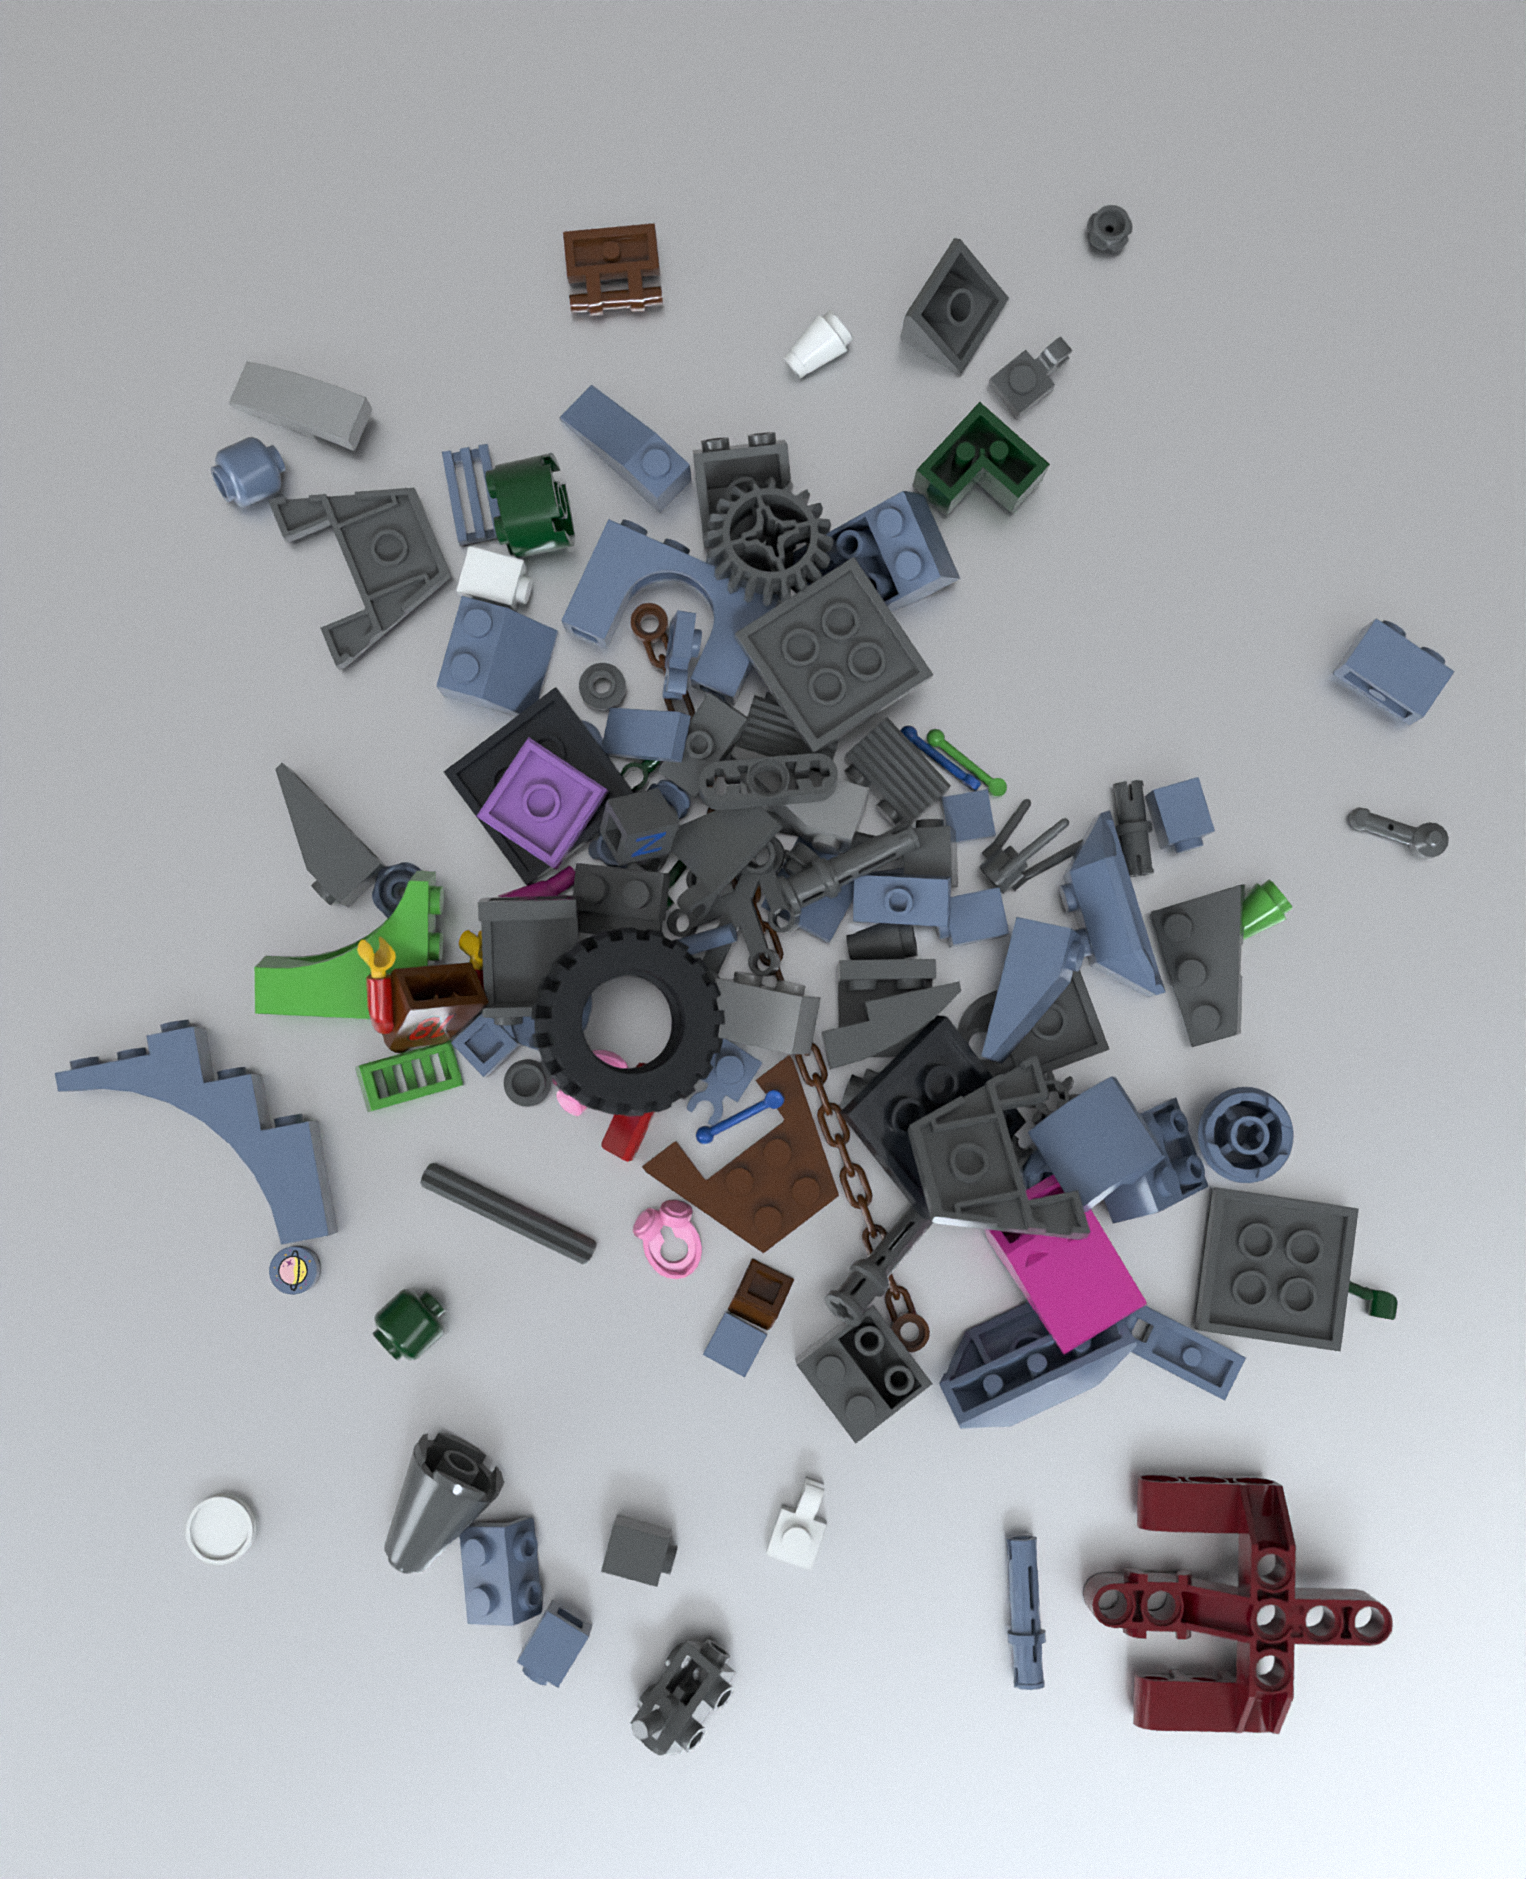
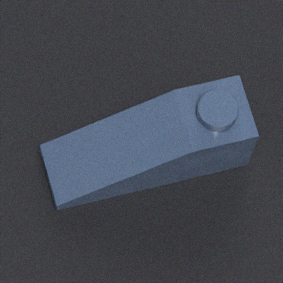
(628, 447)
(1033, 977)

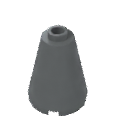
(438, 1500)

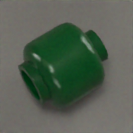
(409, 1324)

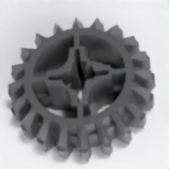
(734, 554)

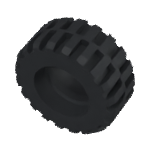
(693, 1022)

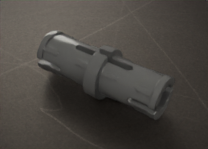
(1133, 827)

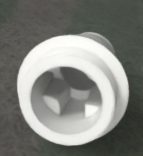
(818, 344)

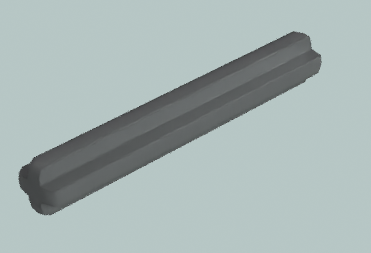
(508, 1213)

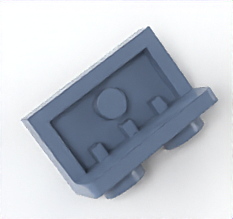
(501, 1572)

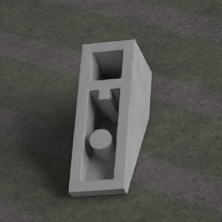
(826, 824)

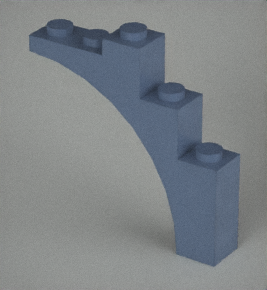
(180, 1071)

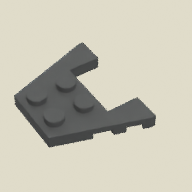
(387, 552)
(973, 1169)

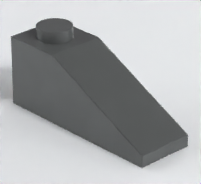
(328, 846)

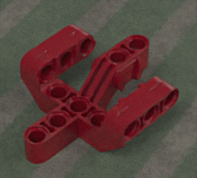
(1261, 1518)

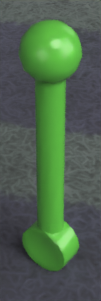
(996, 787)

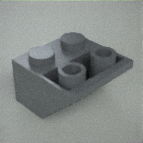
(862, 1373)

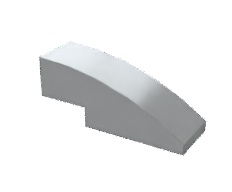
(302, 404)

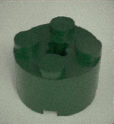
(531, 506)

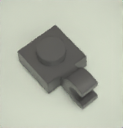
(1026, 380)

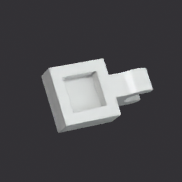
(798, 1530)

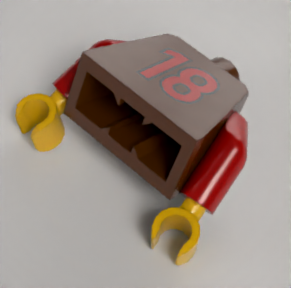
(425, 1001)

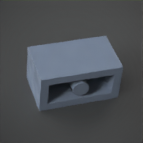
(1394, 671)

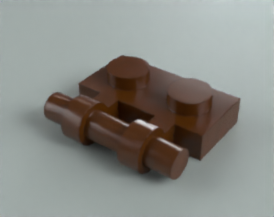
(610, 255)

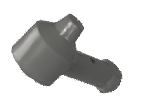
(1423, 841)

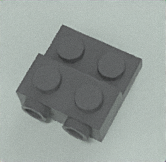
(724, 466)

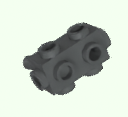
(677, 1705)

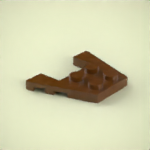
(768, 1185)

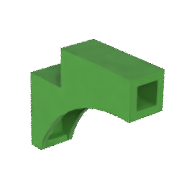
(336, 980)

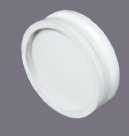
(221, 1529)

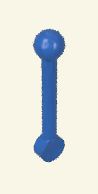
(967, 779)
(773, 1100)

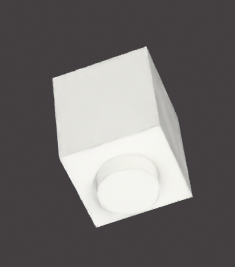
(494, 579)

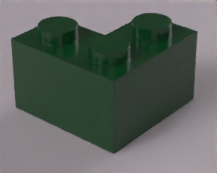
(982, 453)

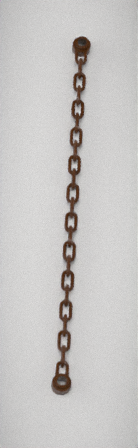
(654, 611)

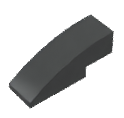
(887, 1024)

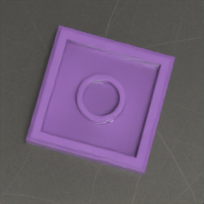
(542, 803)

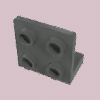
(877, 979)

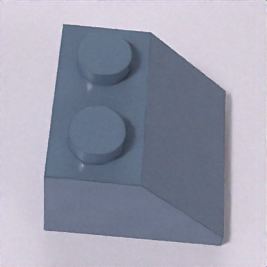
(496, 657)

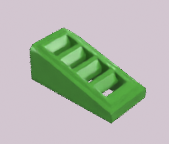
(369, 1086)

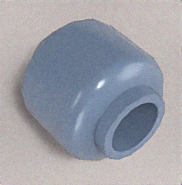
(247, 471)

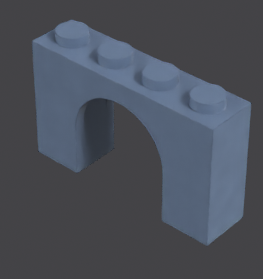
(629, 562)

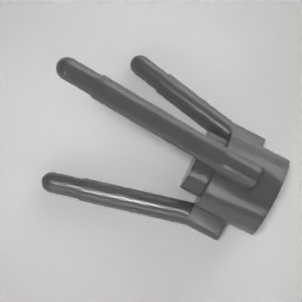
(1007, 867)

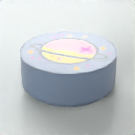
(294, 1270)

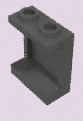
(520, 946)

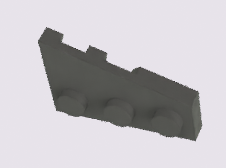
(1204, 961)

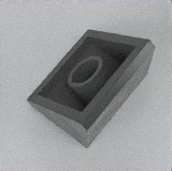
(954, 309)

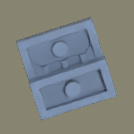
(1097, 1142)

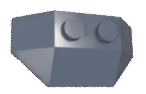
(1108, 910)
(1017, 1370)

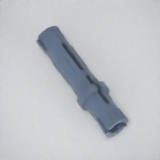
(1025, 1629)

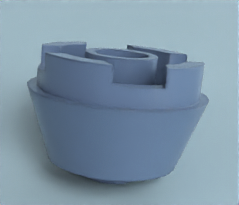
(1245, 1135)

